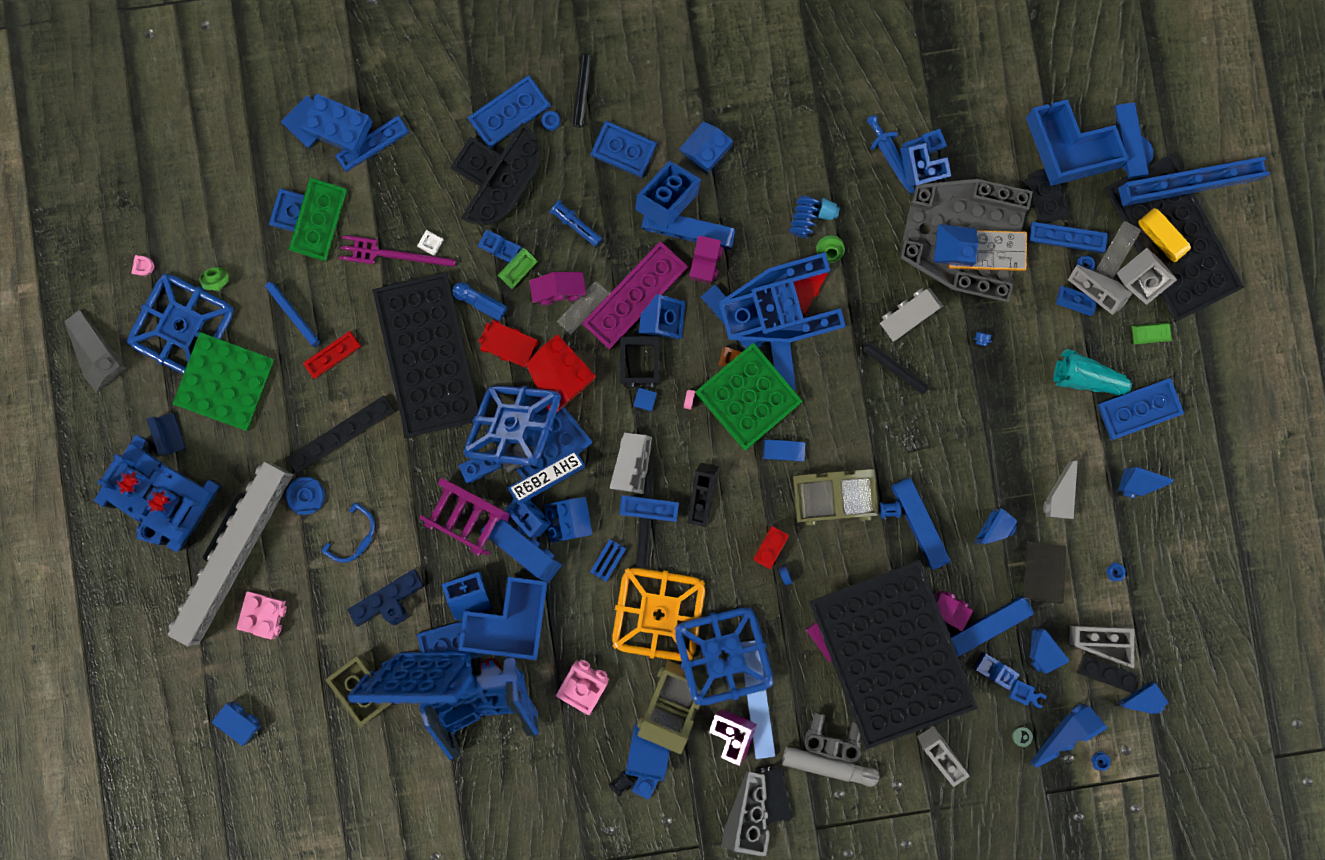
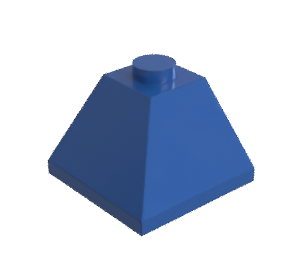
(956, 245)
(663, 317)
(1141, 482)
(997, 527)
(1045, 652)

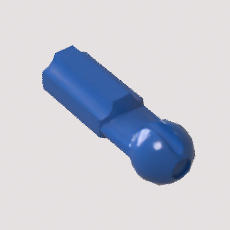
(480, 301)

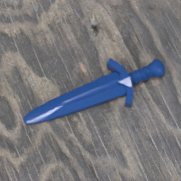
(889, 151)

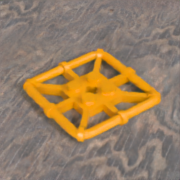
(650, 604)

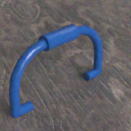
(363, 545)

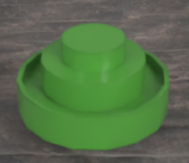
(832, 247)
(214, 278)

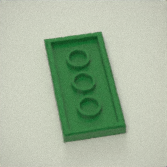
(317, 219)

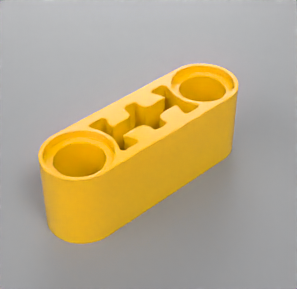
(1164, 235)

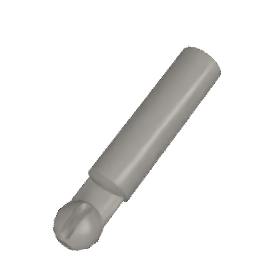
(829, 767)

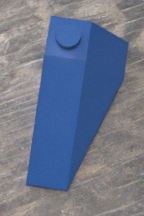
(1076, 726)

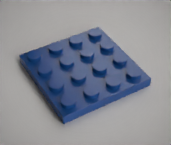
(563, 439)

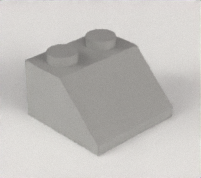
(1146, 276)

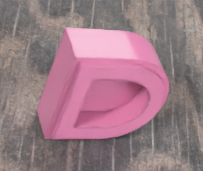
(142, 266)
(689, 399)

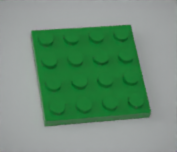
(223, 381)
(748, 397)

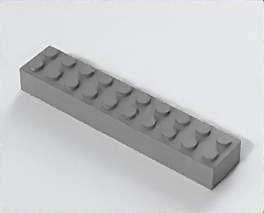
(230, 554)

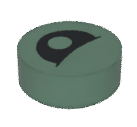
(1022, 736)

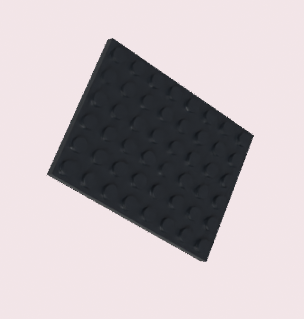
(893, 654)

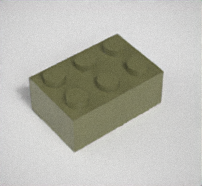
(345, 680)

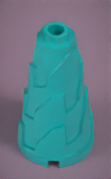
(1087, 374)

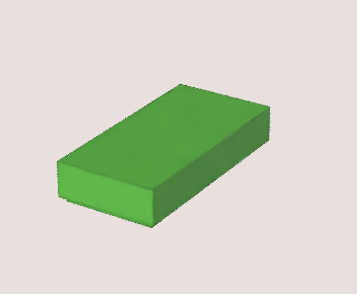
(517, 268)

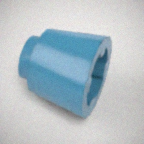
(827, 210)

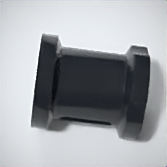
(621, 783)

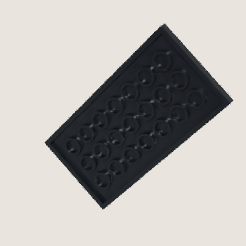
(1205, 270)
(426, 354)

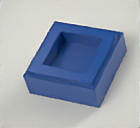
(645, 399)

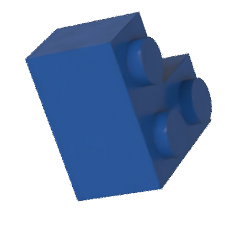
(919, 167)

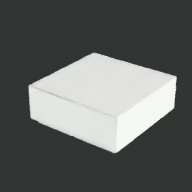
(430, 243)

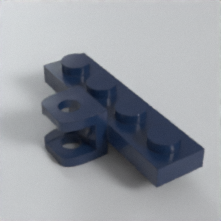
(387, 601)

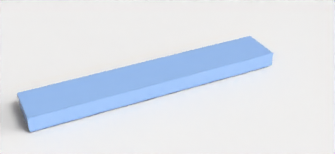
(758, 707)

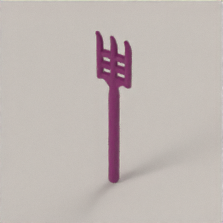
(374, 252)

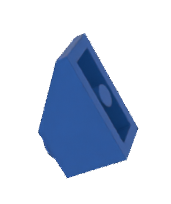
(1145, 699)

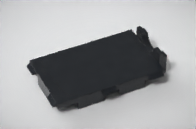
(1046, 199)
(776, 794)

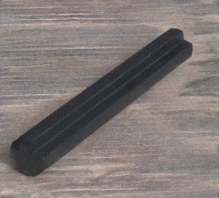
(581, 92)
(895, 368)
(222, 528)

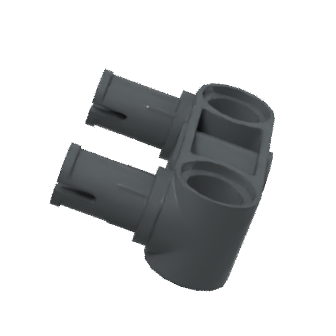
(830, 745)

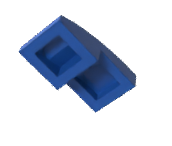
(933, 140)
(499, 246)
(784, 450)
(996, 671)

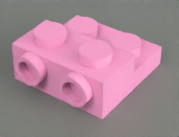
(261, 615)
(583, 686)

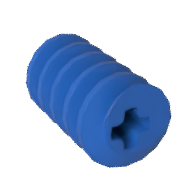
(803, 217)

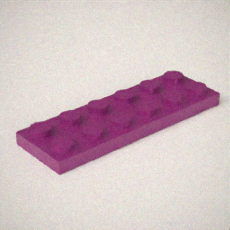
(630, 298)

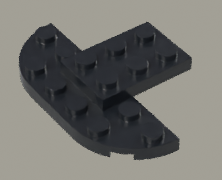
(499, 176)

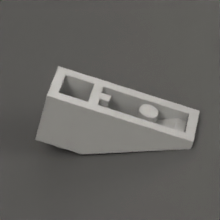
(1101, 289)
(1062, 497)
(942, 756)

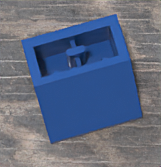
(568, 519)
(467, 595)

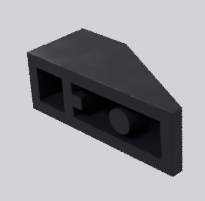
(703, 494)

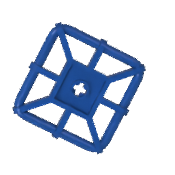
(176, 313)
(518, 432)
(718, 667)

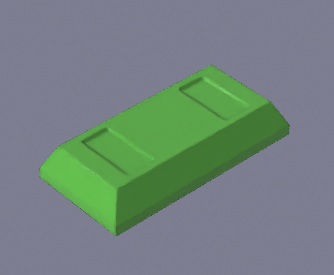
(1151, 333)

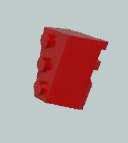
(559, 370)

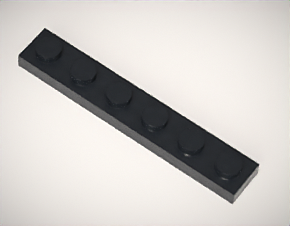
(340, 434)

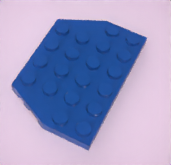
(417, 679)

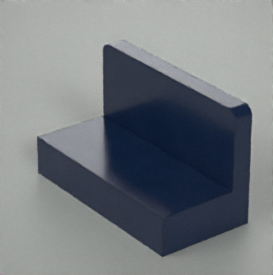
(166, 434)

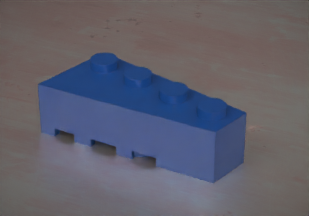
(524, 550)

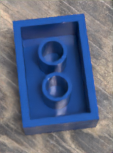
(336, 124)
(667, 194)

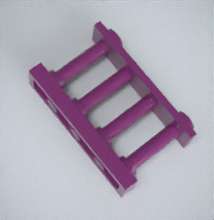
(464, 498)

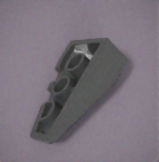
(95, 356)
(747, 821)

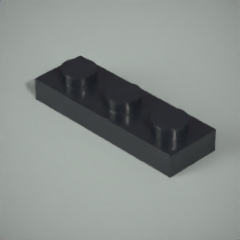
(1108, 674)

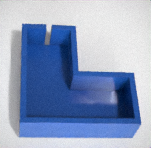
(1066, 151)
(515, 631)

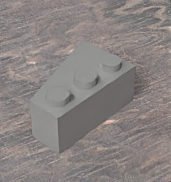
(910, 313)
(632, 464)
(1107, 642)

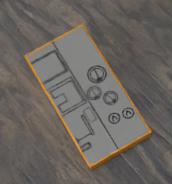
(1000, 251)

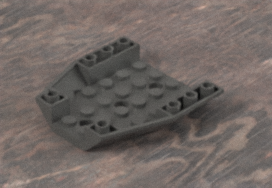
(968, 205)

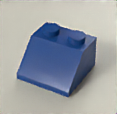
(706, 146)

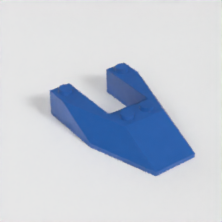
(770, 307)

